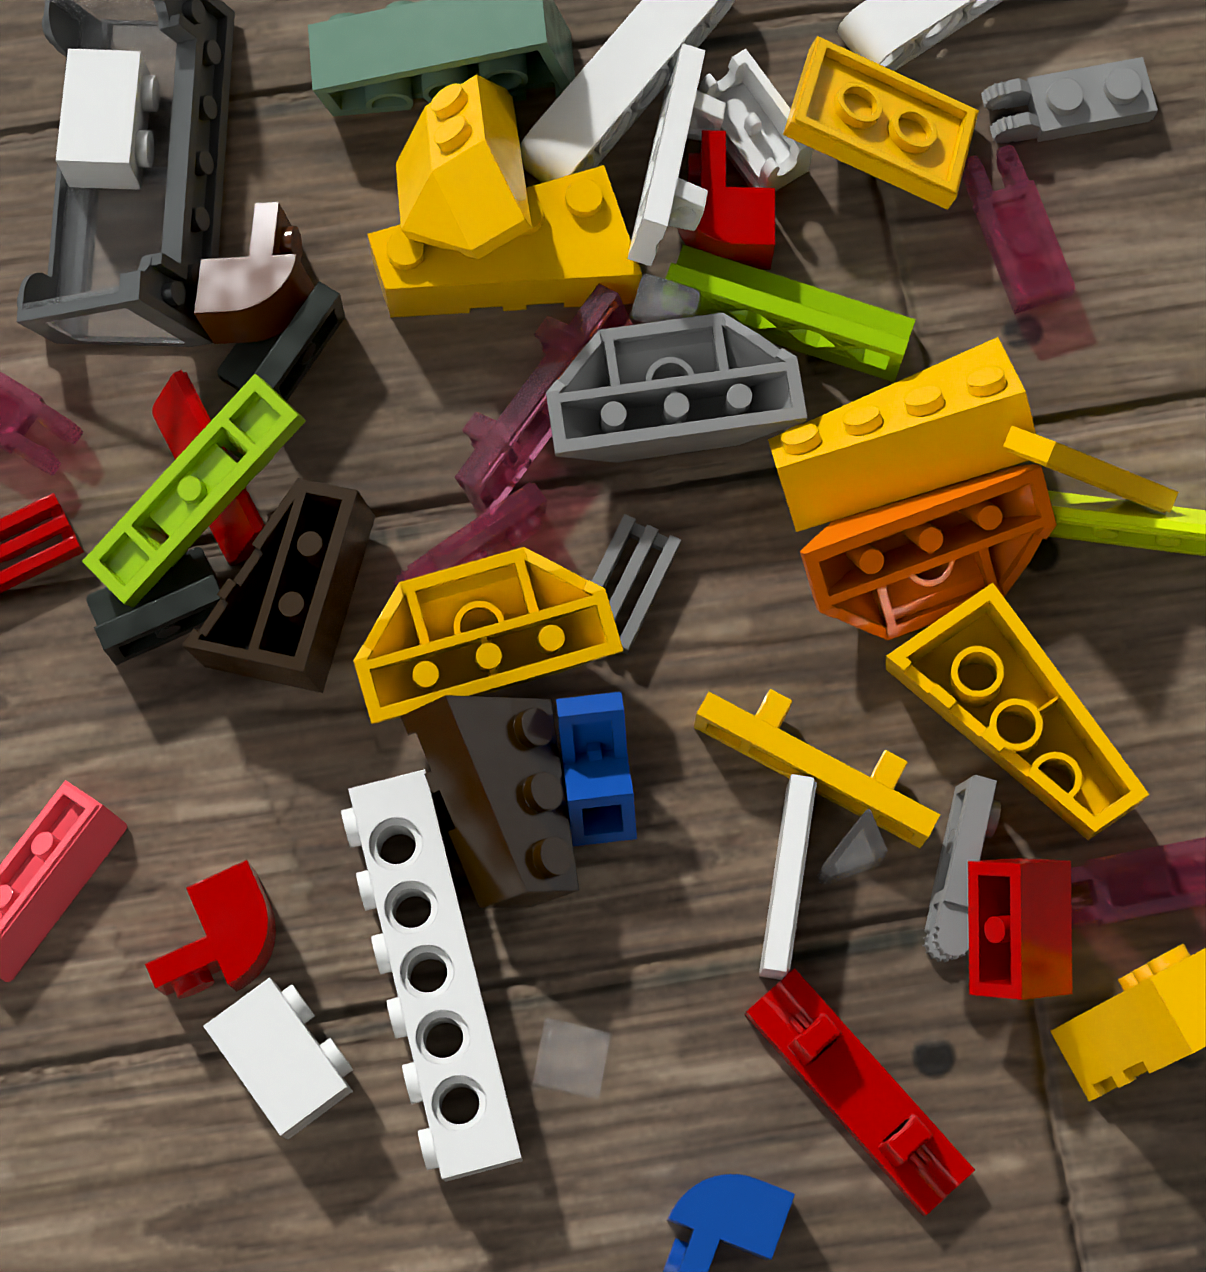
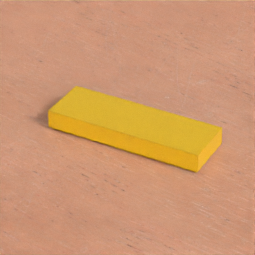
(1089, 470)

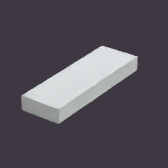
(788, 877)

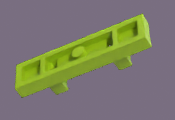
(193, 491)

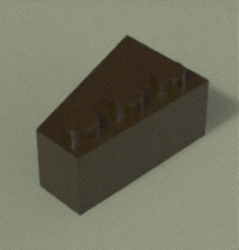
(293, 591)
(504, 794)

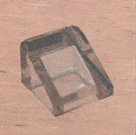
(664, 300)
(856, 853)
(571, 1059)

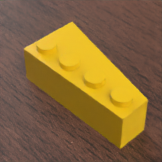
(569, 250)
(1016, 707)

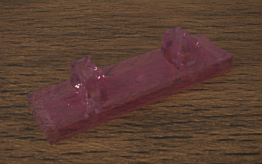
(512, 442)

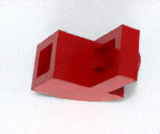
(735, 220)
(237, 937)

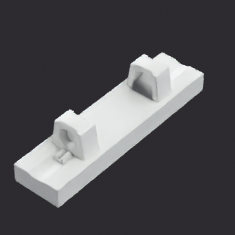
(666, 197)

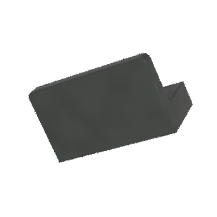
(289, 355)
(165, 613)

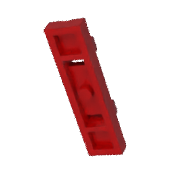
(859, 1092)

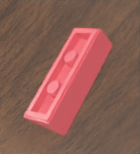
(50, 870)

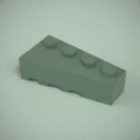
(420, 47)

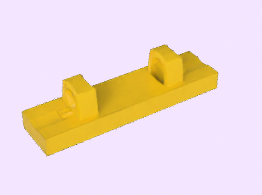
(768, 744)

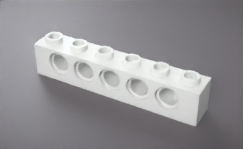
(407, 808)

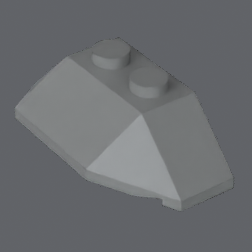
(673, 390)

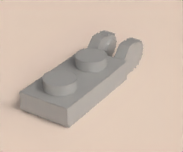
(1073, 102)
(970, 821)

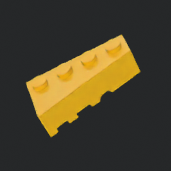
(904, 438)

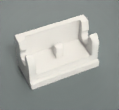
(755, 125)

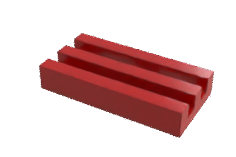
(46, 559)

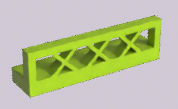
(797, 313)

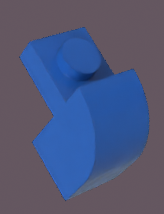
(596, 768)
(728, 1211)

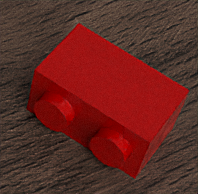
(1020, 928)

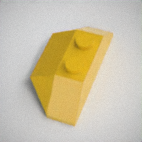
(464, 171)
(482, 632)

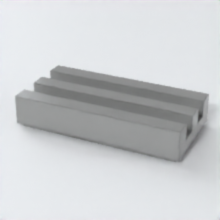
(647, 538)

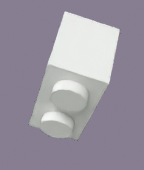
(106, 119)
(279, 1056)

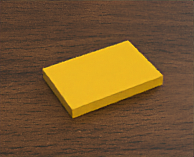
(881, 123)

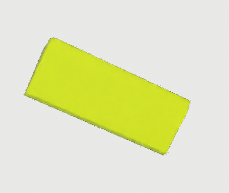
(1128, 524)

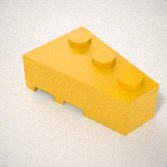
(1143, 1027)

